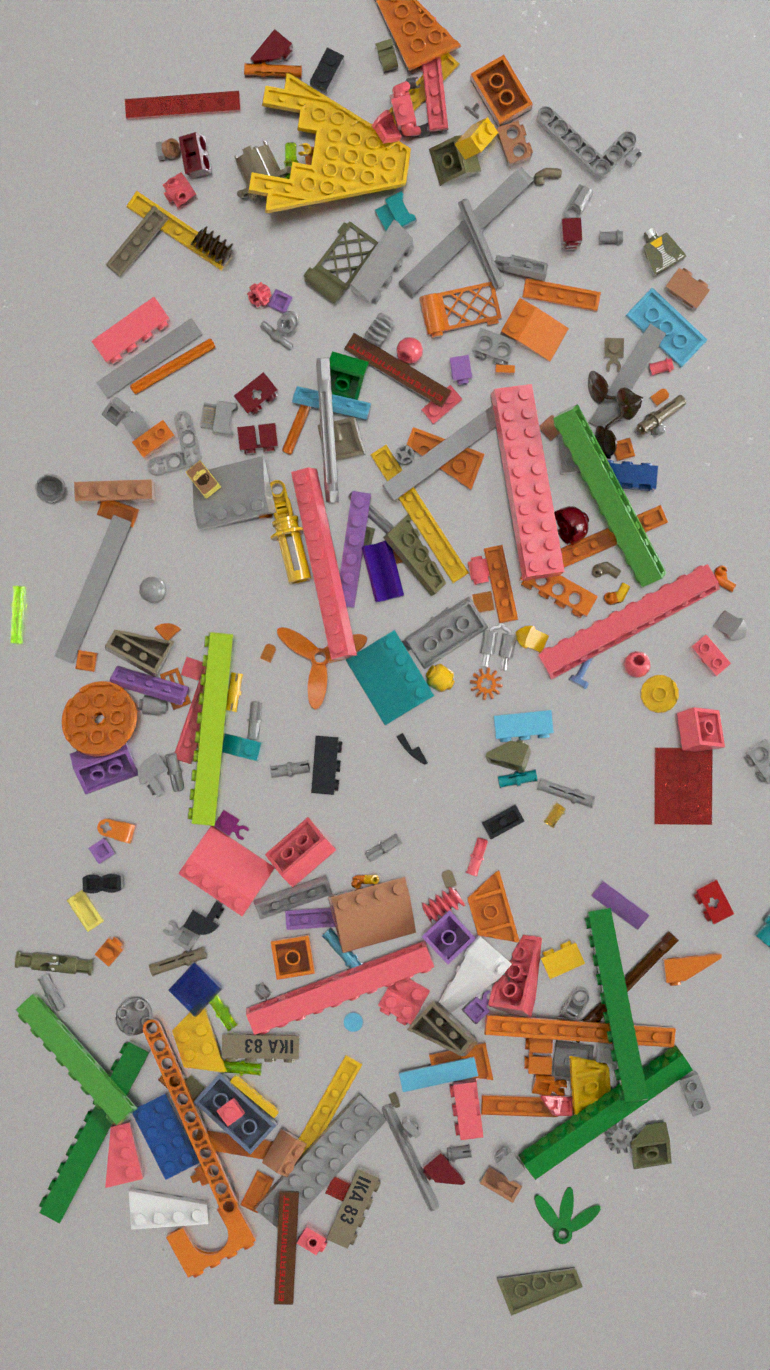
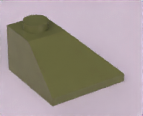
(651, 1146)

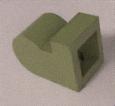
(386, 55)

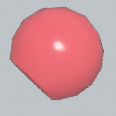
(409, 350)
(637, 664)

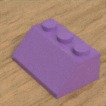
(105, 770)

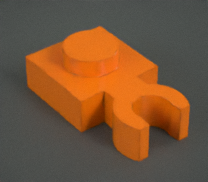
(546, 1085)

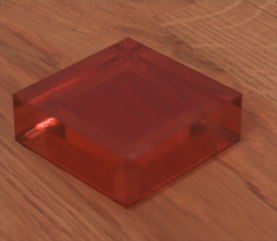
(338, 1188)

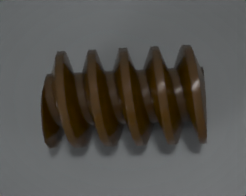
(213, 246)

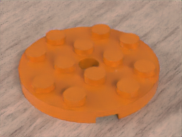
(115, 728)

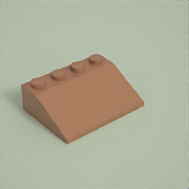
(372, 914)

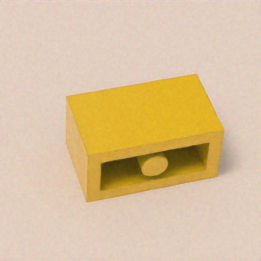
(476, 138)
(562, 959)

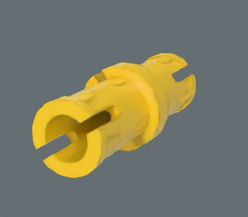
(234, 691)

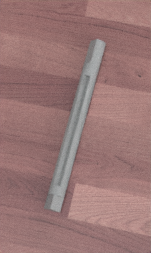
(327, 429)

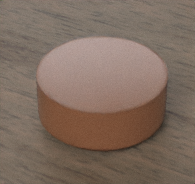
(171, 148)

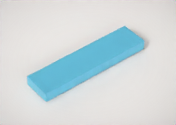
(340, 404)
(438, 1074)

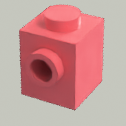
(312, 1240)

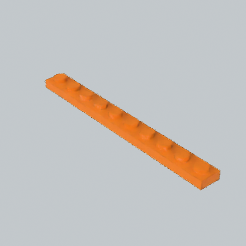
(572, 1030)

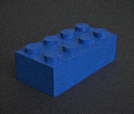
(165, 1135)

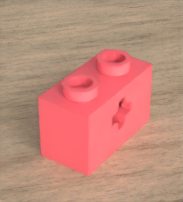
(710, 655)

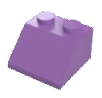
(448, 937)

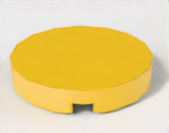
(659, 693)

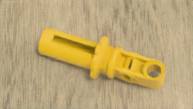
(286, 527)

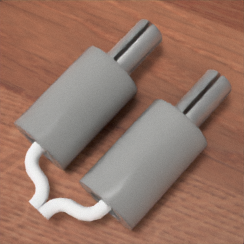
(489, 642)

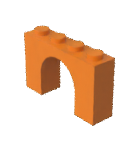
(195, 1260)

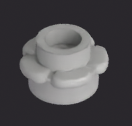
(262, 991)

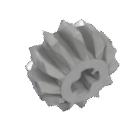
(379, 329)
(627, 1139)

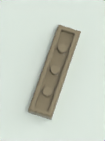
(137, 241)

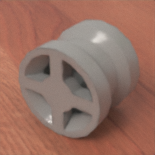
(406, 452)

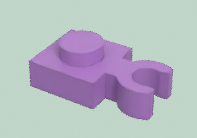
(477, 1008)

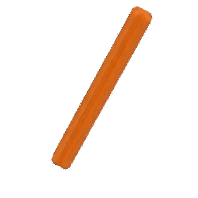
(172, 366)

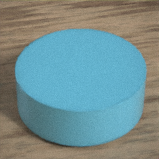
(353, 1021)

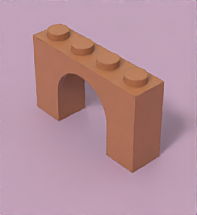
(130, 490)

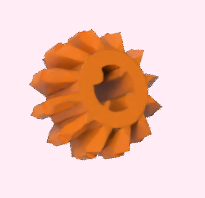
(484, 690)

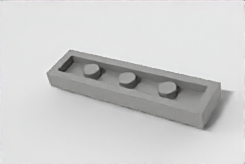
(292, 897)

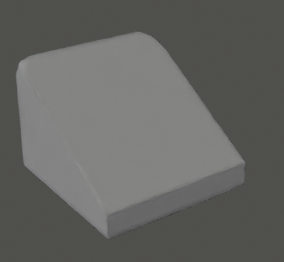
(115, 411)

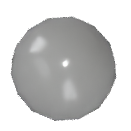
(152, 589)

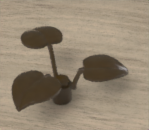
(628, 404)

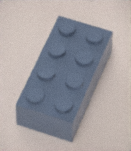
(248, 1129)

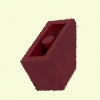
(273, 49)
(442, 1170)

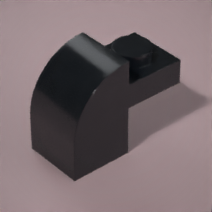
(204, 924)

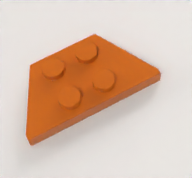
(492, 911)

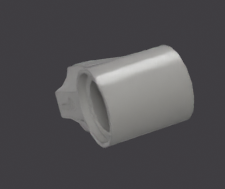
(578, 201)

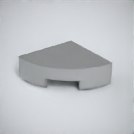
(633, 157)

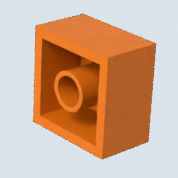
(292, 957)

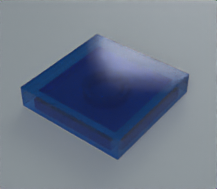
(195, 989)

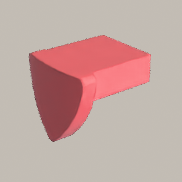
(386, 128)

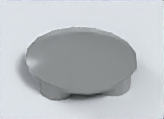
(132, 1016)

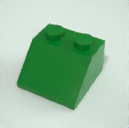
(347, 375)

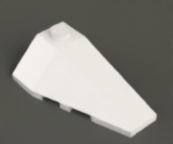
(478, 971)

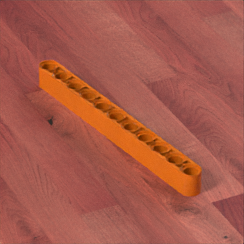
(190, 1106)

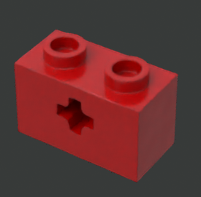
(721, 910)

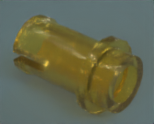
(555, 814)

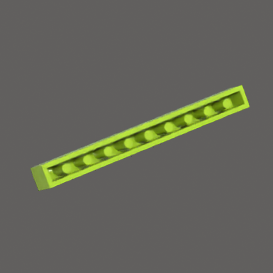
(211, 728)

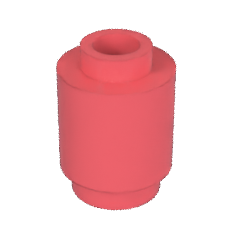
(478, 570)

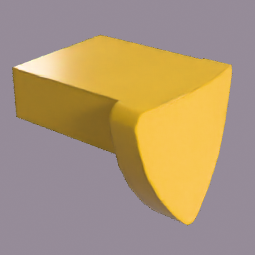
(531, 638)

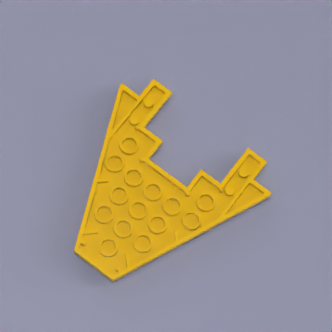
(345, 157)

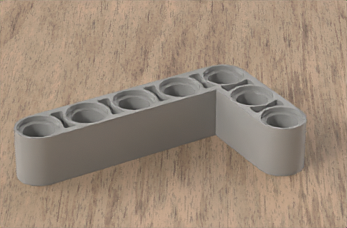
(583, 146)

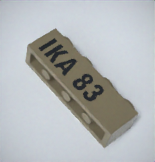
(260, 1047)
(352, 1207)

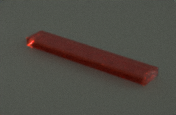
(182, 104)

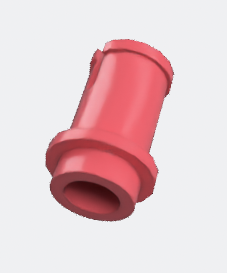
(661, 366)

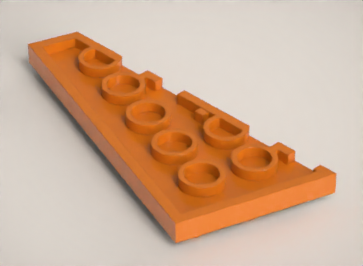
(416, 32)

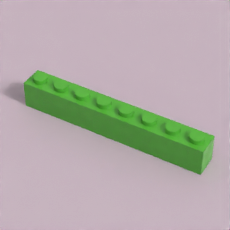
(76, 1059)

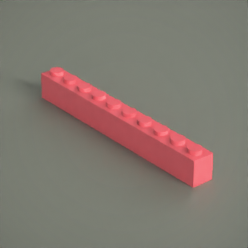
(323, 563)
(629, 621)
(339, 988)

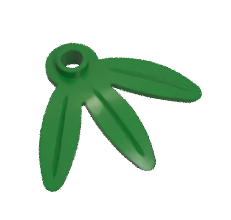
(565, 1213)

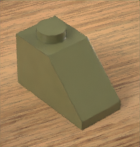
(510, 755)

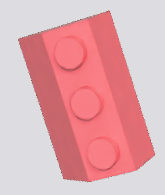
(300, 852)

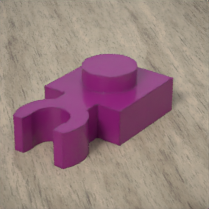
(228, 823)

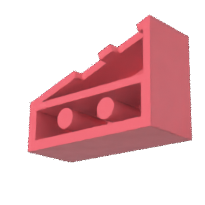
(467, 1109)
(123, 1156)

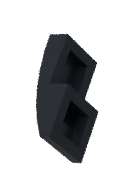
(416, 753)

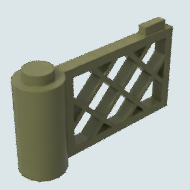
(323, 279)

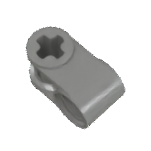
(574, 1006)

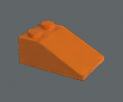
(534, 329)

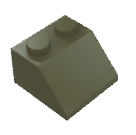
(451, 164)

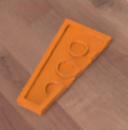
(461, 468)

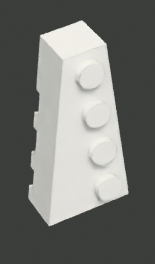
(163, 1210)

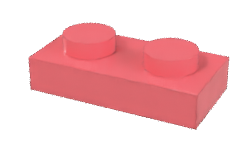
(435, 413)

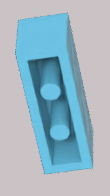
(523, 725)

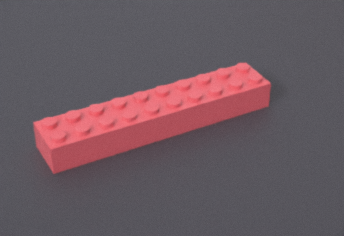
(527, 482)

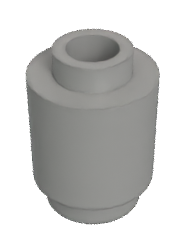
(152, 706)

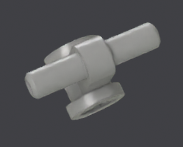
(283, 327)

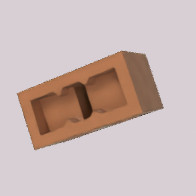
(509, 144)

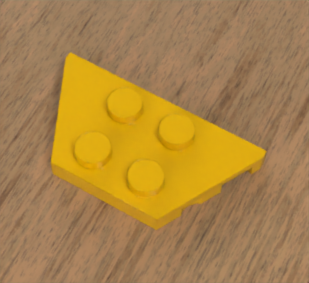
(198, 1043)
(588, 1082)

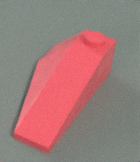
(519, 993)

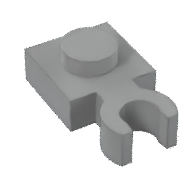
(183, 936)

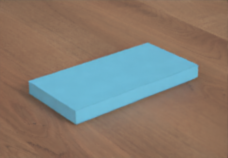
(681, 337)

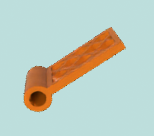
(435, 313)

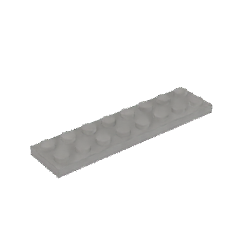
(325, 1157)

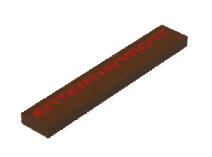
(398, 370)
(286, 1247)

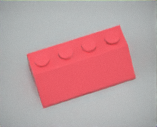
(131, 330)

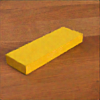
(254, 1096)

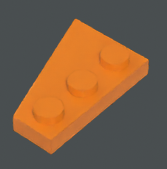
(481, 1059)

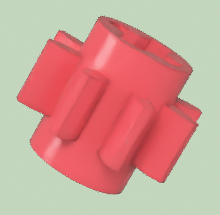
(259, 294)

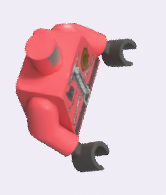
(404, 111)

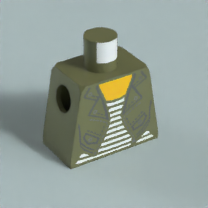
(661, 252)

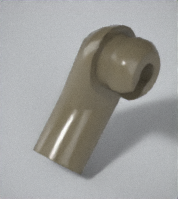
(546, 172)
(605, 568)

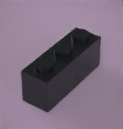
(326, 765)

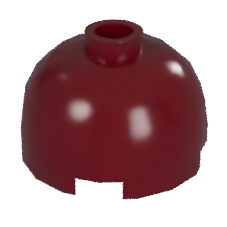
(572, 524)

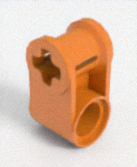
(120, 830)

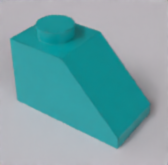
(241, 747)

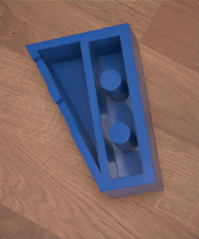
(635, 476)

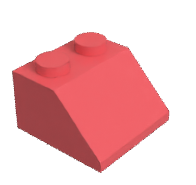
(700, 729)

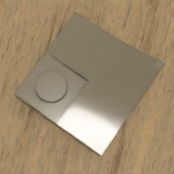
(347, 438)

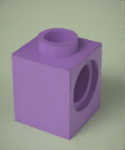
(461, 369)

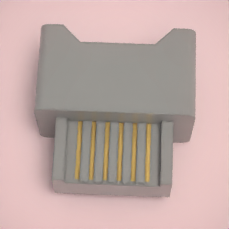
(218, 417)

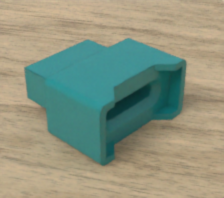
(395, 210)

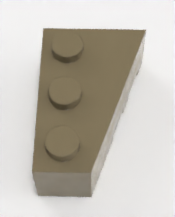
(140, 650)
(443, 1029)

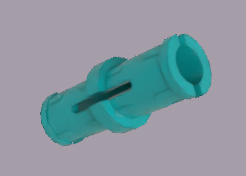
(517, 778)

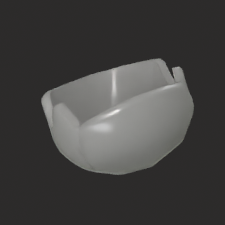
(50, 488)

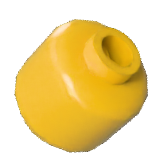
(440, 677)

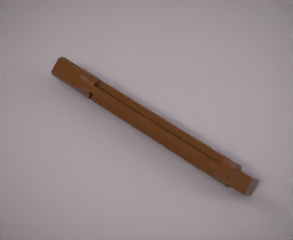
(638, 972)

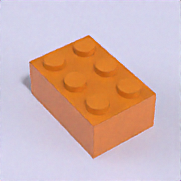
(501, 90)

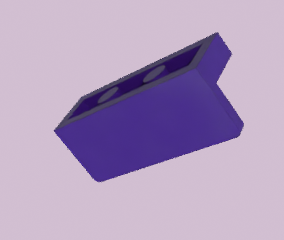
(382, 571)

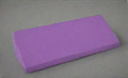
(620, 905)

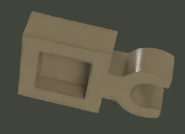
(613, 350)

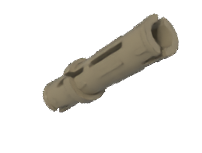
(655, 418)
(178, 961)

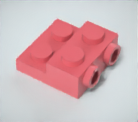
(403, 1000)

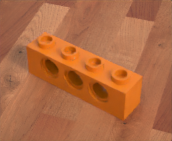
(586, 598)

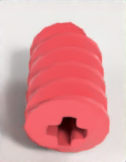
(442, 904)

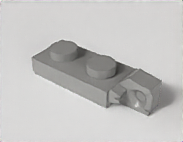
(522, 266)

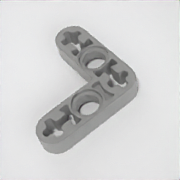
(182, 455)

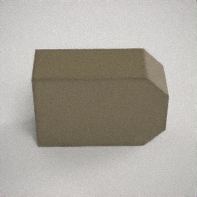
(448, 879)

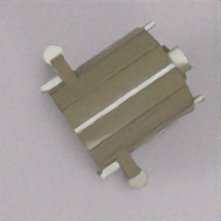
(259, 161)

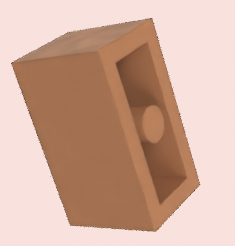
(687, 288)
(284, 1153)

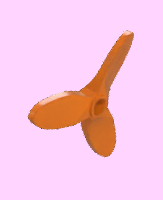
(318, 674)

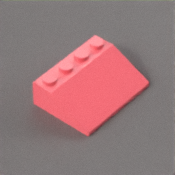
(226, 870)

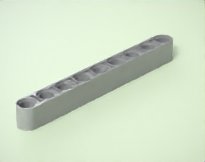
(461, 236)

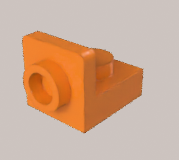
(110, 950)

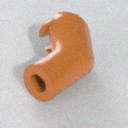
(721, 576)

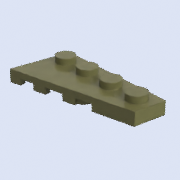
(408, 547)
(534, 1289)

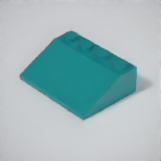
(389, 677)

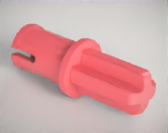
(477, 856)

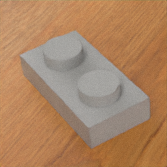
(410, 1128)

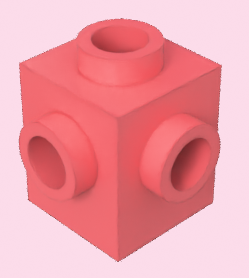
(178, 190)

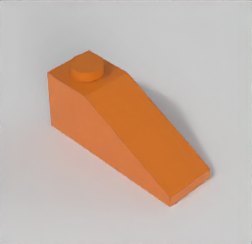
(683, 968)

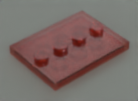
(682, 786)

